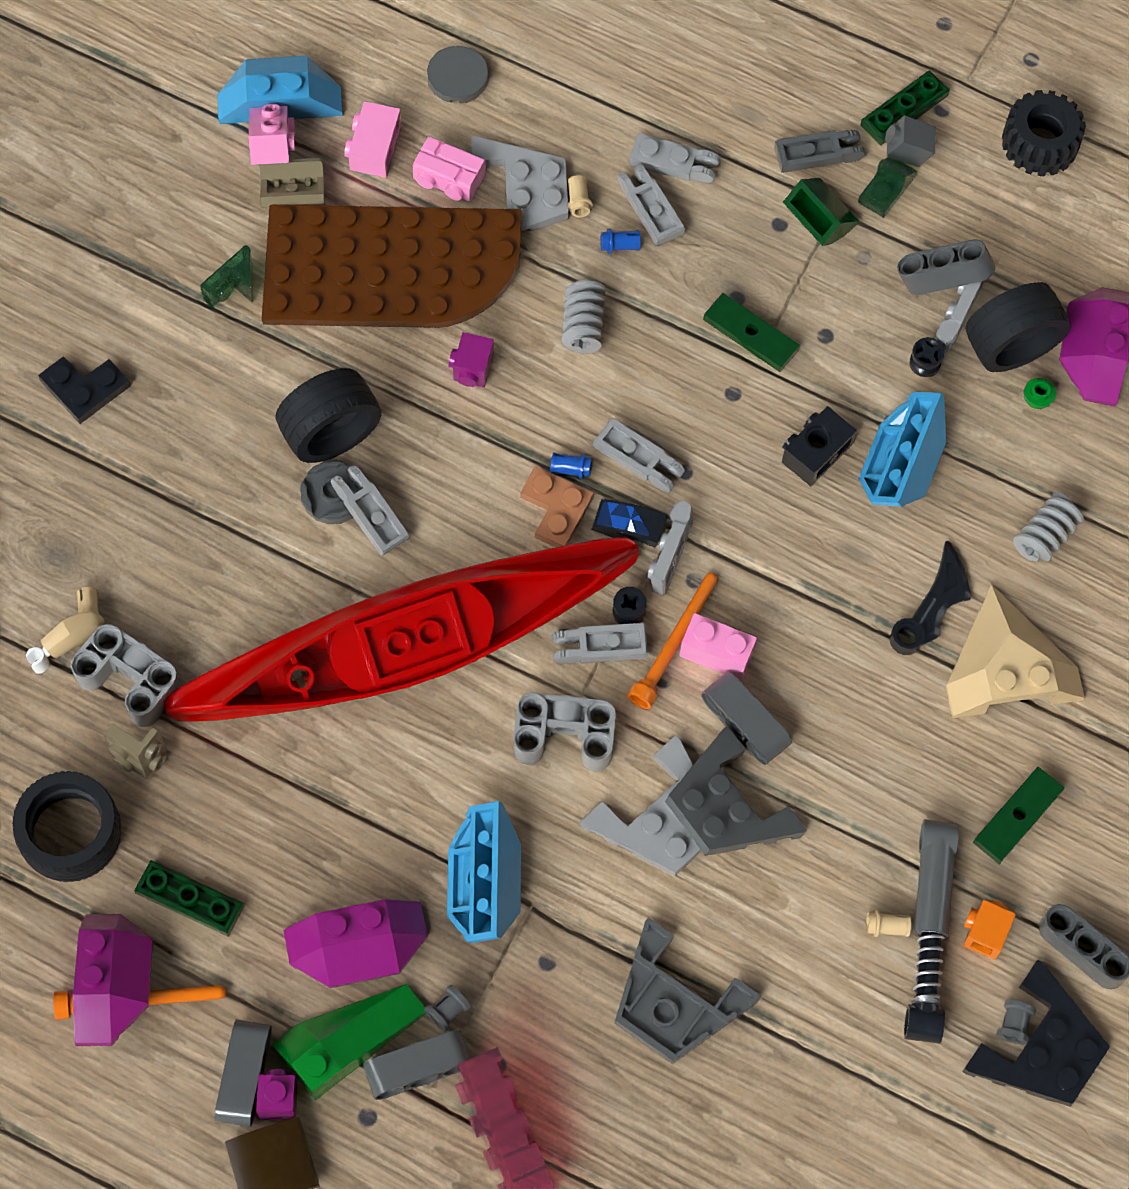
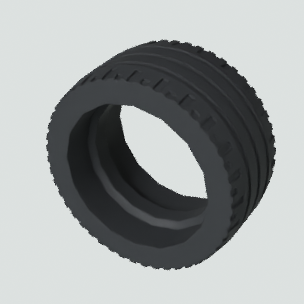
(1017, 327)
(328, 415)
(54, 789)

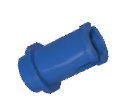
(620, 240)
(571, 465)

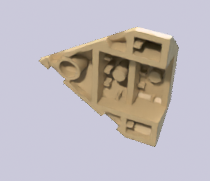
(1008, 663)

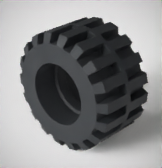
(1044, 112)

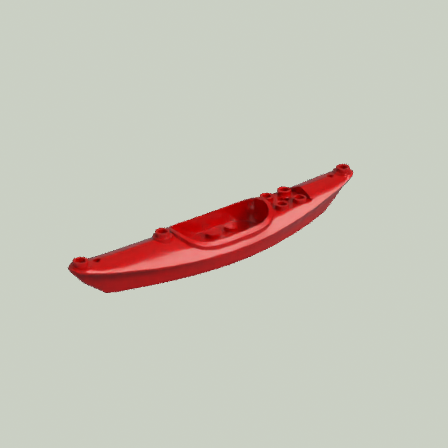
(405, 634)

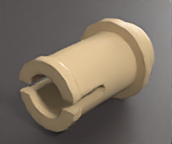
(579, 201)
(888, 924)

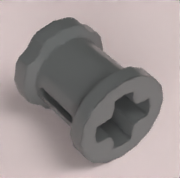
(447, 1008)
(1016, 1022)

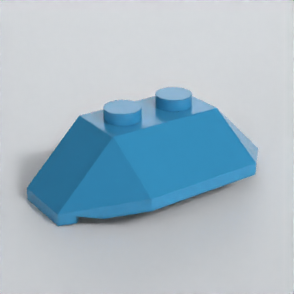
(279, 81)
(906, 451)
(484, 874)

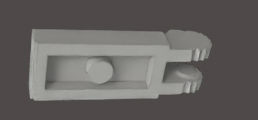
(673, 159)
(651, 206)
(957, 314)
(637, 454)
(371, 511)
(671, 547)
(602, 643)

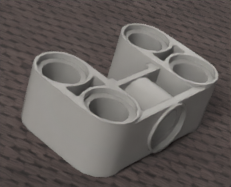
(132, 660)
(564, 716)

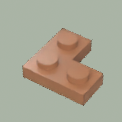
(564, 504)

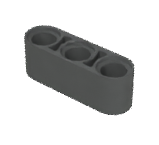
(946, 267)
(746, 718)
(1067, 944)
(243, 1064)
(416, 1064)

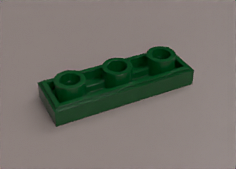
(911, 102)
(737, 322)
(1030, 802)
(207, 907)

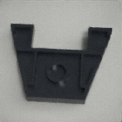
(1058, 1054)

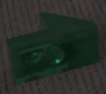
(887, 186)
(233, 274)

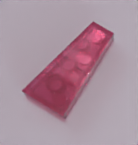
(501, 1123)

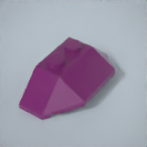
(1097, 344)
(357, 941)
(109, 978)

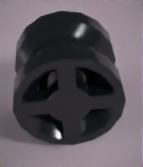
(929, 349)
(627, 613)

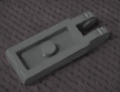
(818, 150)

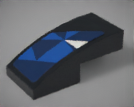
(629, 521)

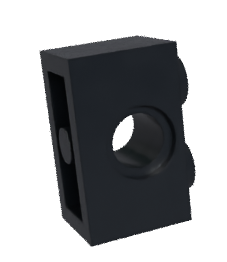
(812, 462)

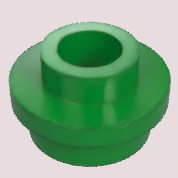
(1034, 399)

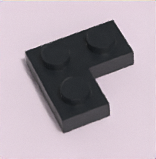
(84, 395)

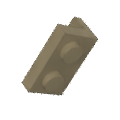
(292, 182)
(136, 755)

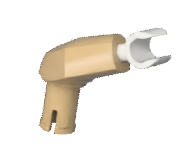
(70, 632)

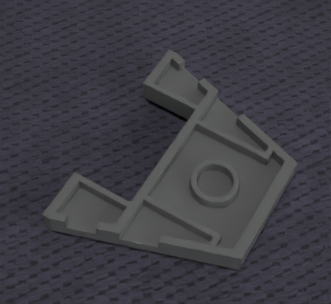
(716, 810)
(666, 1012)

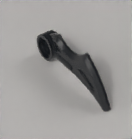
(947, 590)

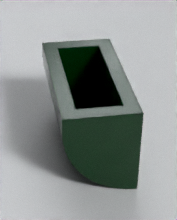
(820, 211)

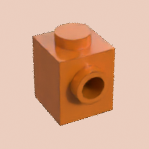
(988, 928)

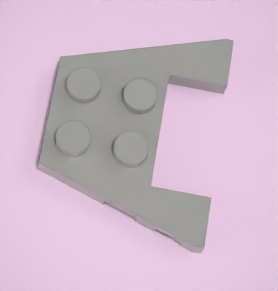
(532, 180)
(657, 832)

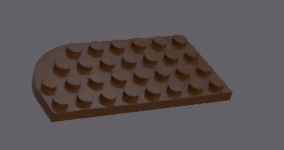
(386, 264)

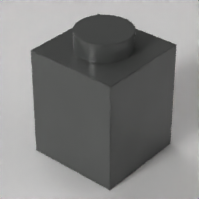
(911, 141)

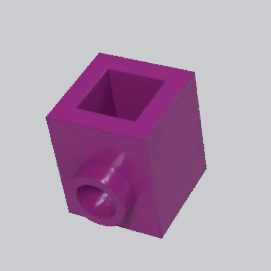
(472, 360)
(277, 1095)

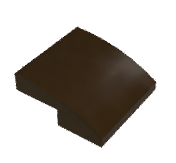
(273, 1158)

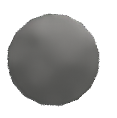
(457, 74)
(320, 497)

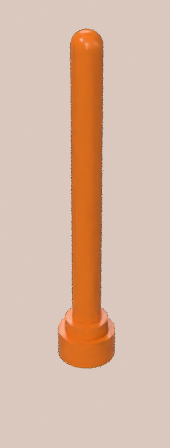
(644, 692)
(64, 1000)

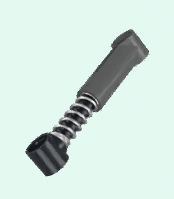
(932, 921)

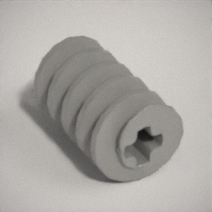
(583, 316)
(1048, 528)

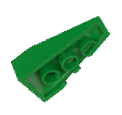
(341, 1040)

